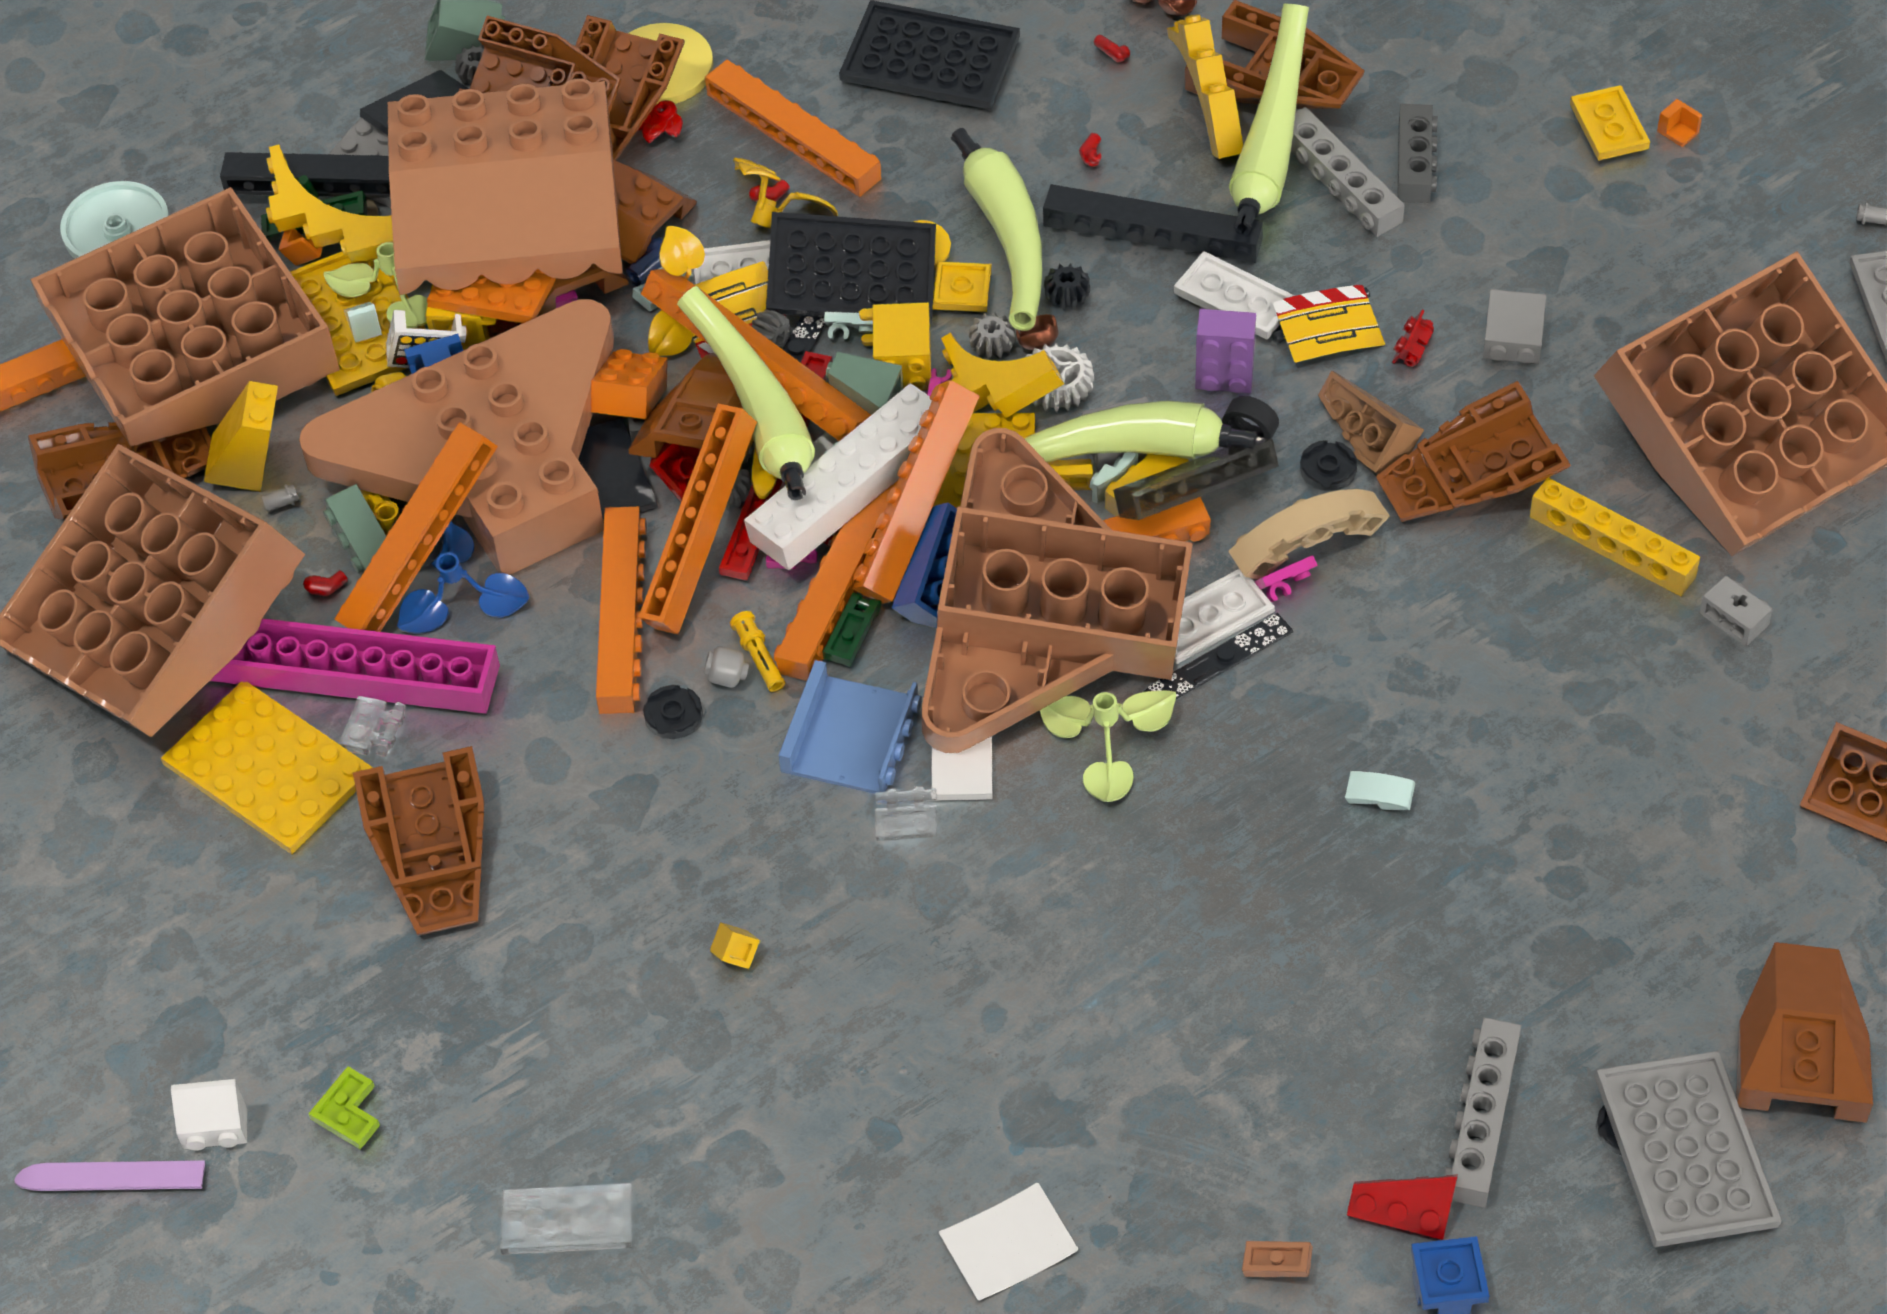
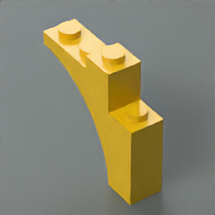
(1002, 383)

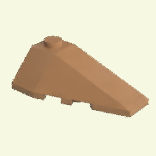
(1371, 426)

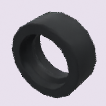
(1254, 410)

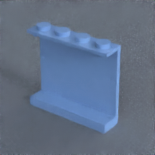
(848, 732)

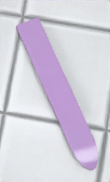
(112, 1176)

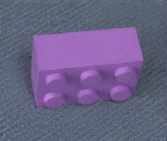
(1225, 350)

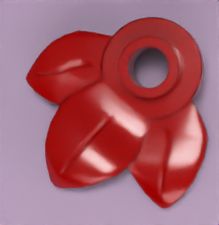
(660, 119)

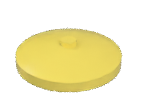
(692, 65)

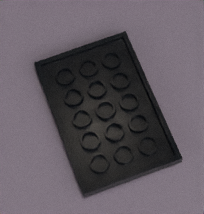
(930, 54)
(847, 264)

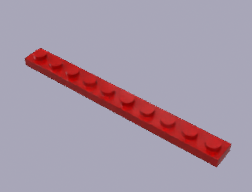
(740, 551)

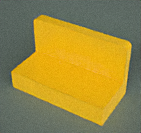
(1074, 472)

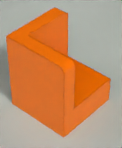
(1679, 123)
(298, 248)

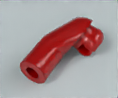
(1117, 53)
(1088, 150)
(773, 193)
(325, 586)

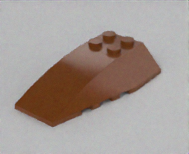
(643, 208)
(73, 455)
(1478, 456)
(428, 837)

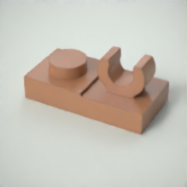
(1277, 1259)

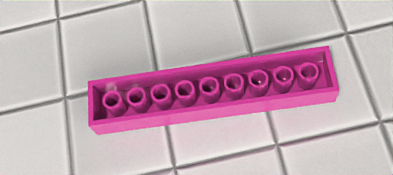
(366, 665)

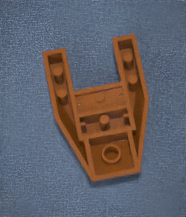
(1325, 73)

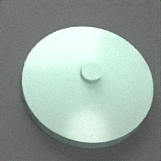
(108, 214)

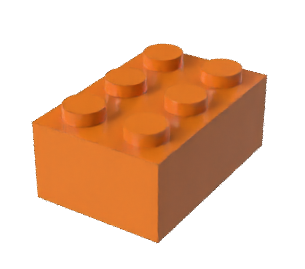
(629, 384)

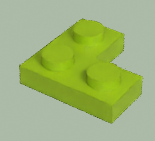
(340, 1112)

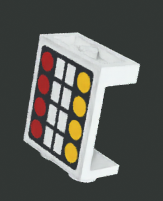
(402, 337)

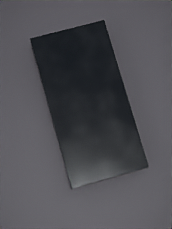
(434, 85)
(613, 470)

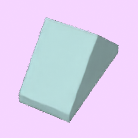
(363, 321)

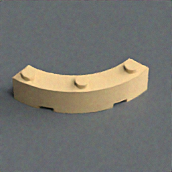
(1305, 525)

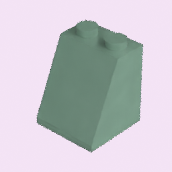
(457, 26)
(865, 380)

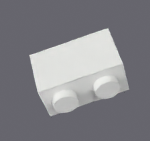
(209, 1114)

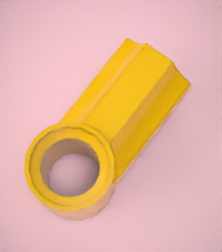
(382, 508)

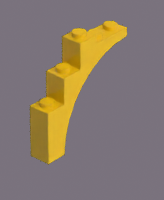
(1206, 67)
(323, 224)

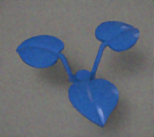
(424, 612)

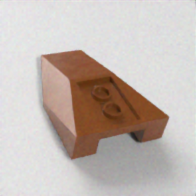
(533, 57)
(1805, 1036)

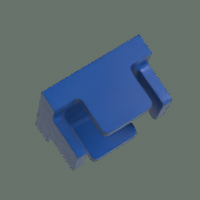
(432, 352)
(1449, 1275)

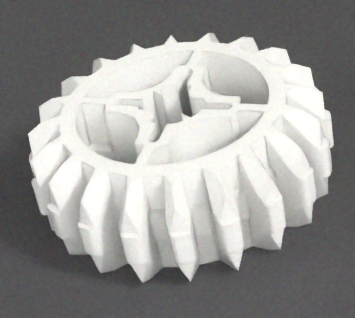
(1076, 374)

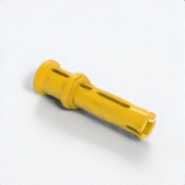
(772, 676)

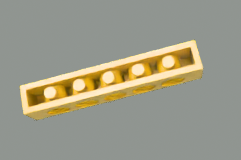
(1614, 536)

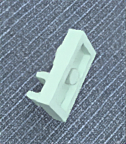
(841, 321)

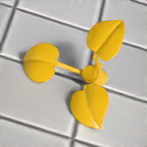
(763, 210)
(677, 255)

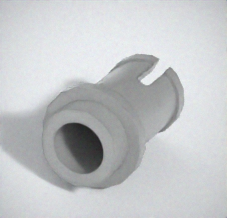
(1871, 214)
(280, 498)

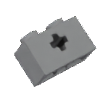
(1736, 610)

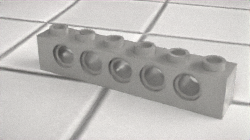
(1345, 175)
(1499, 1039)

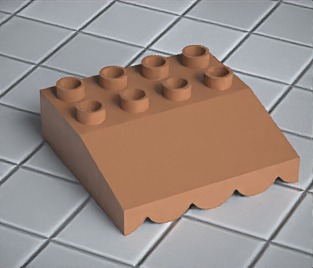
(502, 185)
(186, 319)
(1754, 404)
(146, 591)

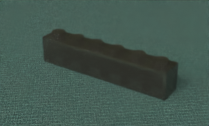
(1194, 479)

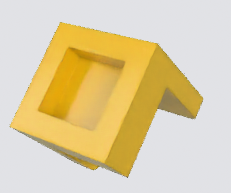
(734, 945)

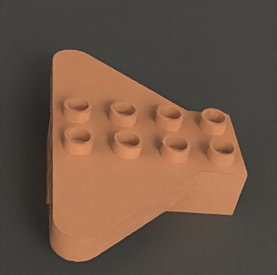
(518, 391)
(1040, 598)

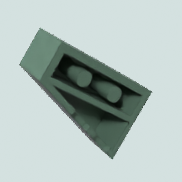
(354, 526)

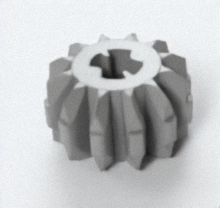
(992, 335)

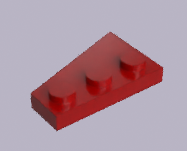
(1406, 1204)

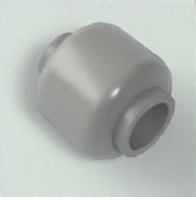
(725, 666)

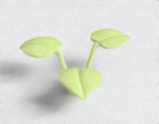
(355, 281)
(1147, 711)

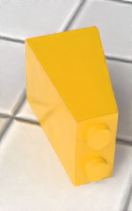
(242, 439)

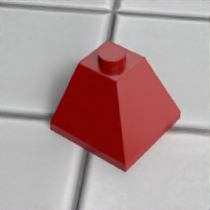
(675, 466)

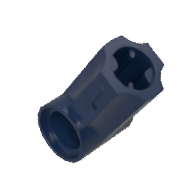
(640, 270)

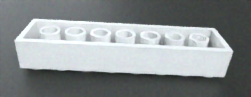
(839, 482)

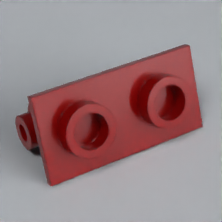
(1416, 331)

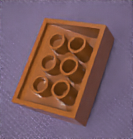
(1851, 782)

